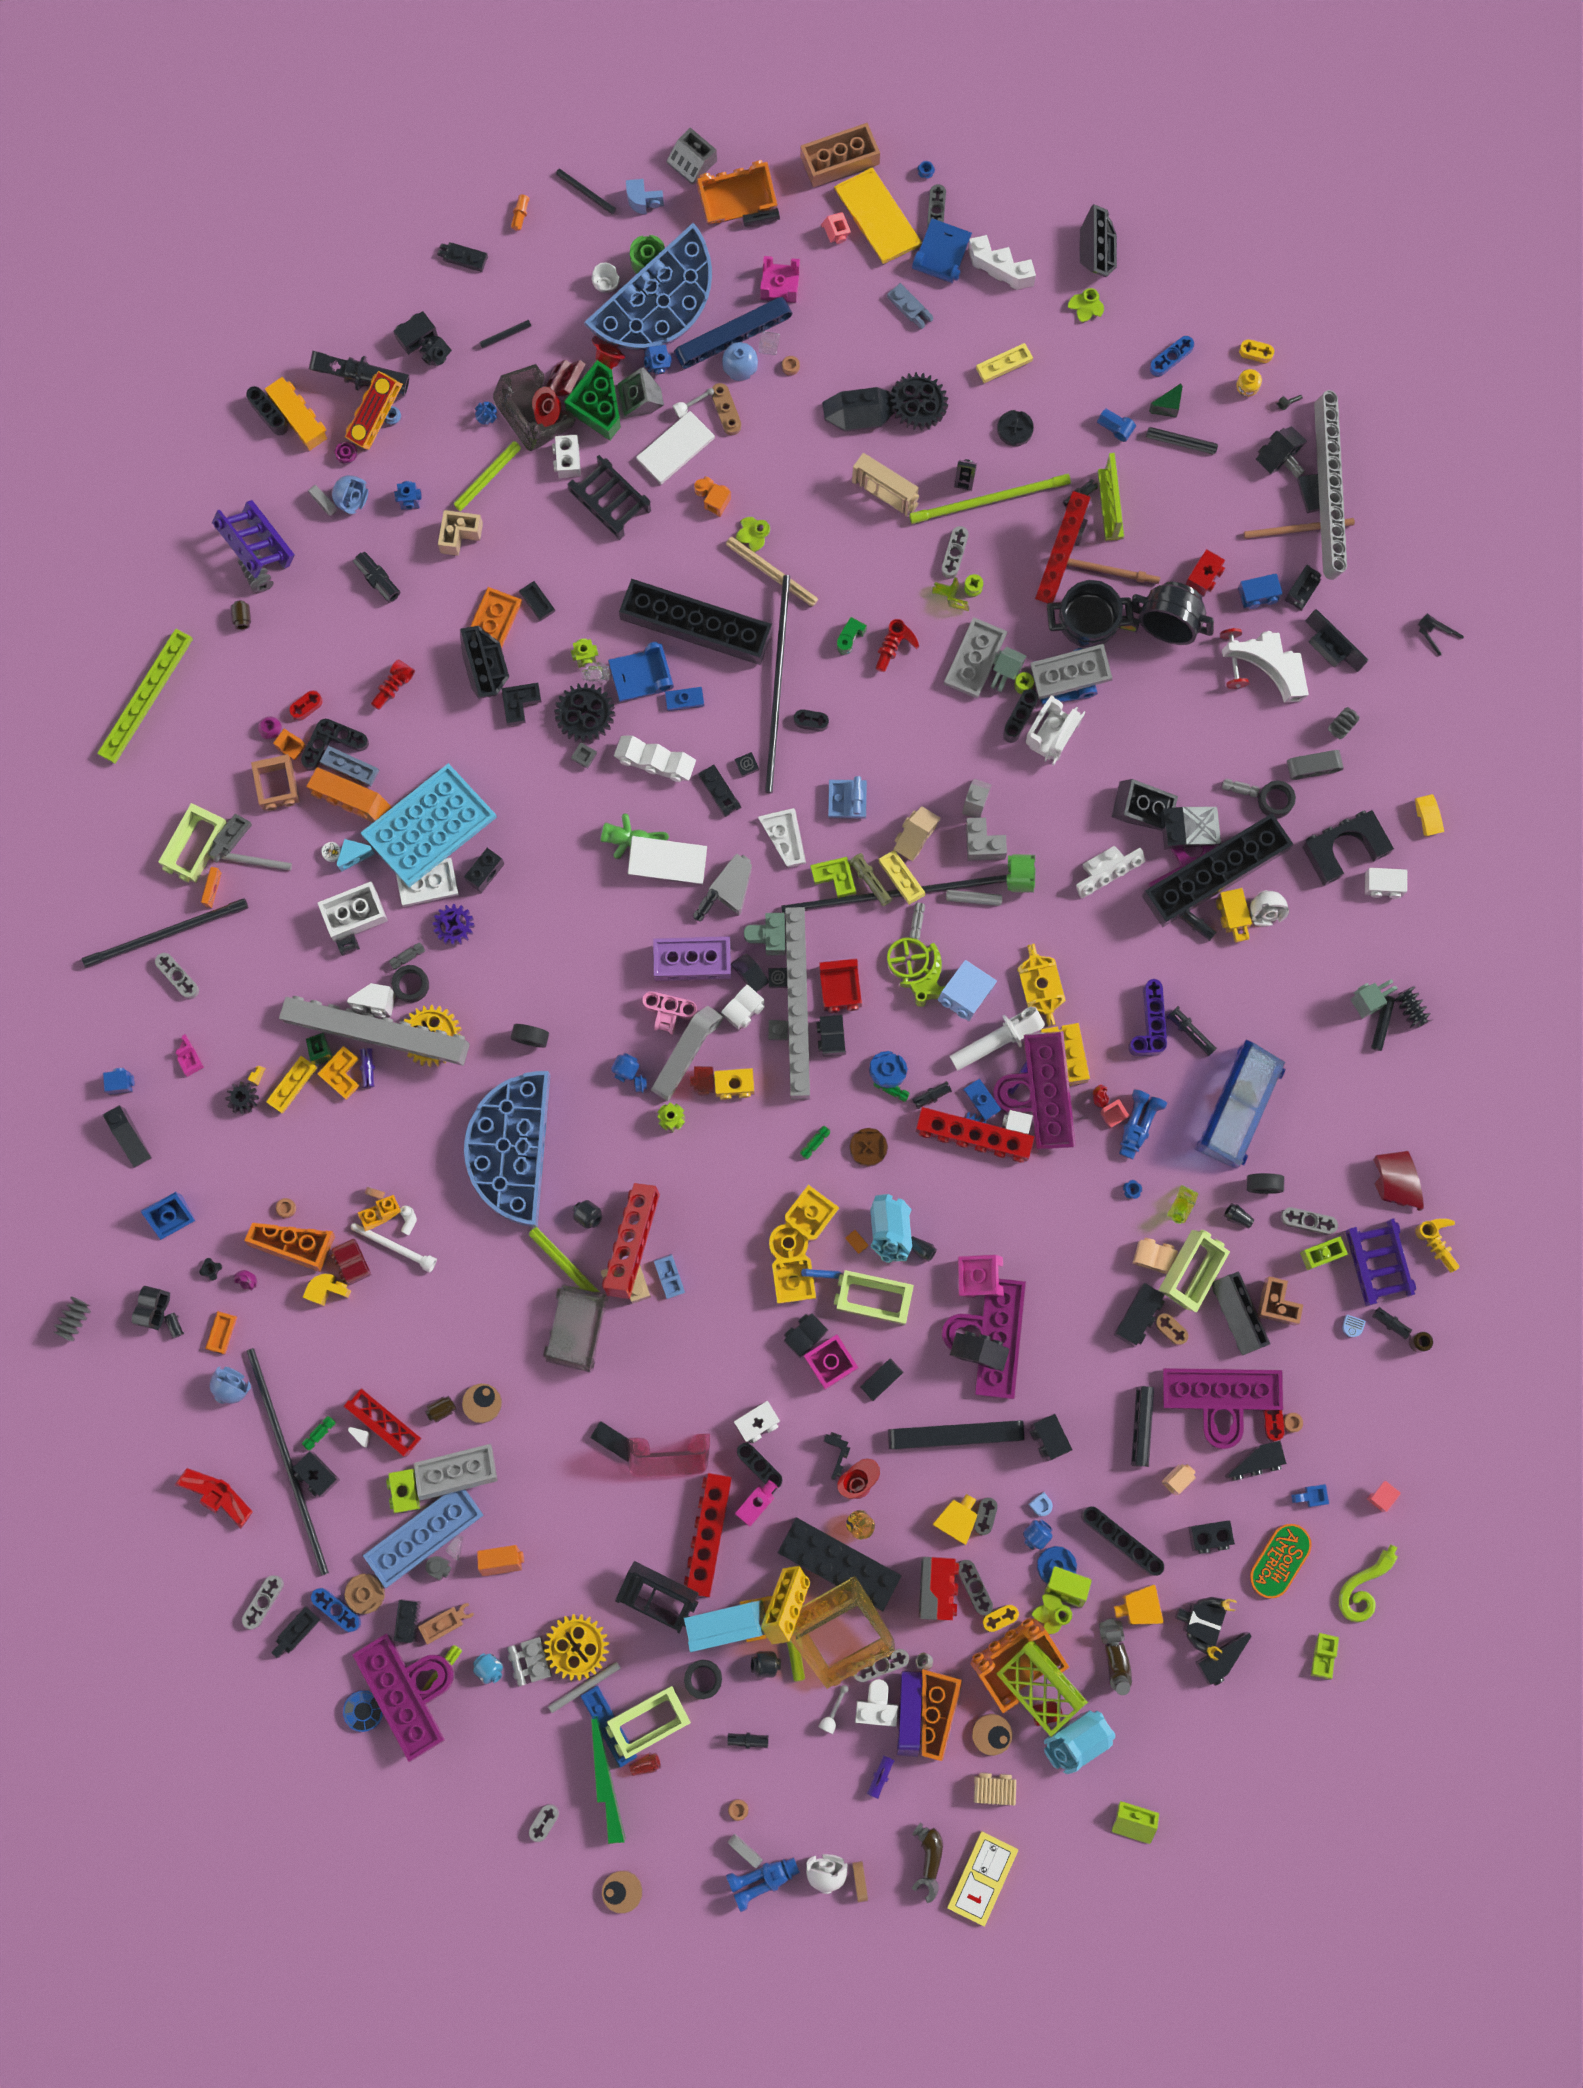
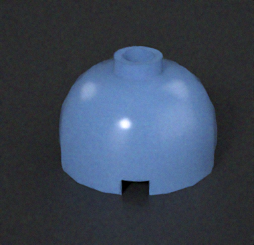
(740, 361)
(350, 493)
(228, 1386)

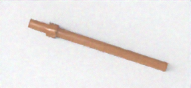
(1289, 529)
(1139, 576)

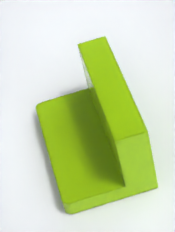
(1068, 1587)
(1135, 1822)

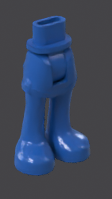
(1133, 1134)
(774, 1874)

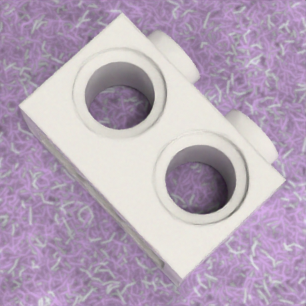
(566, 456)

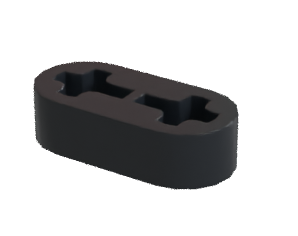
(810, 724)

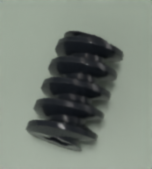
(1413, 1008)

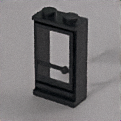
(632, 1585)

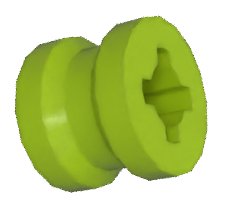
(973, 589)
(1020, 685)

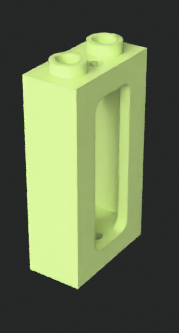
(181, 837)
(1205, 1275)
(876, 1283)
(627, 1750)

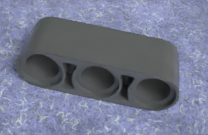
(1315, 764)

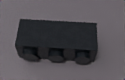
(1140, 1315)

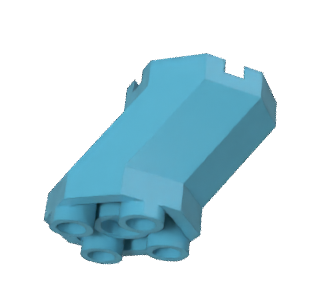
(891, 1228)
(1079, 1741)

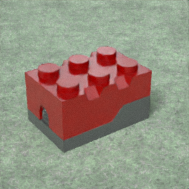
(938, 1588)

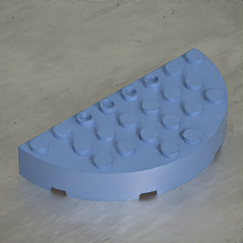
(660, 298)
(507, 1146)

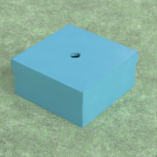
(725, 1626)

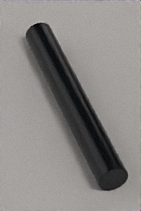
(504, 334)

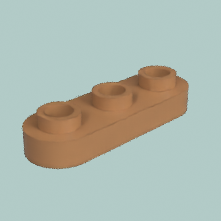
(726, 415)

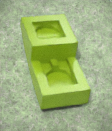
(1324, 1656)

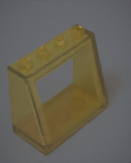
(827, 1608)

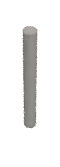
(258, 861)
(584, 1687)

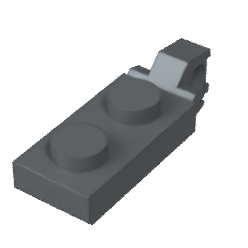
(229, 837)

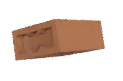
(270, 765)

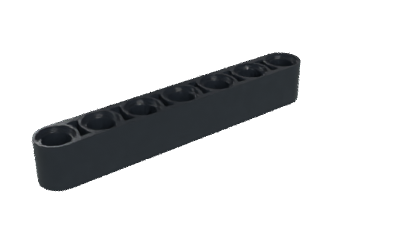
(956, 1434)

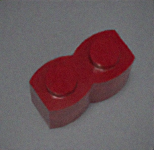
(351, 1262)

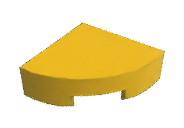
(255, 1077)

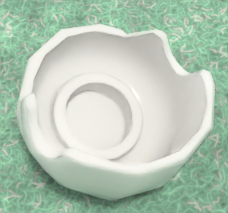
(605, 277)

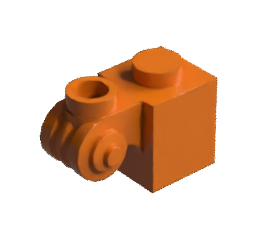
(717, 496)

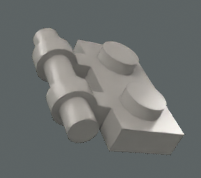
(535, 1660)

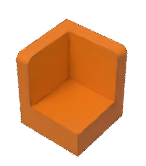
(289, 744)

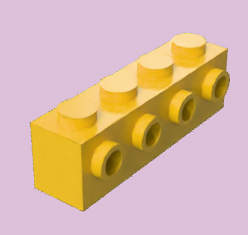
(785, 1605)

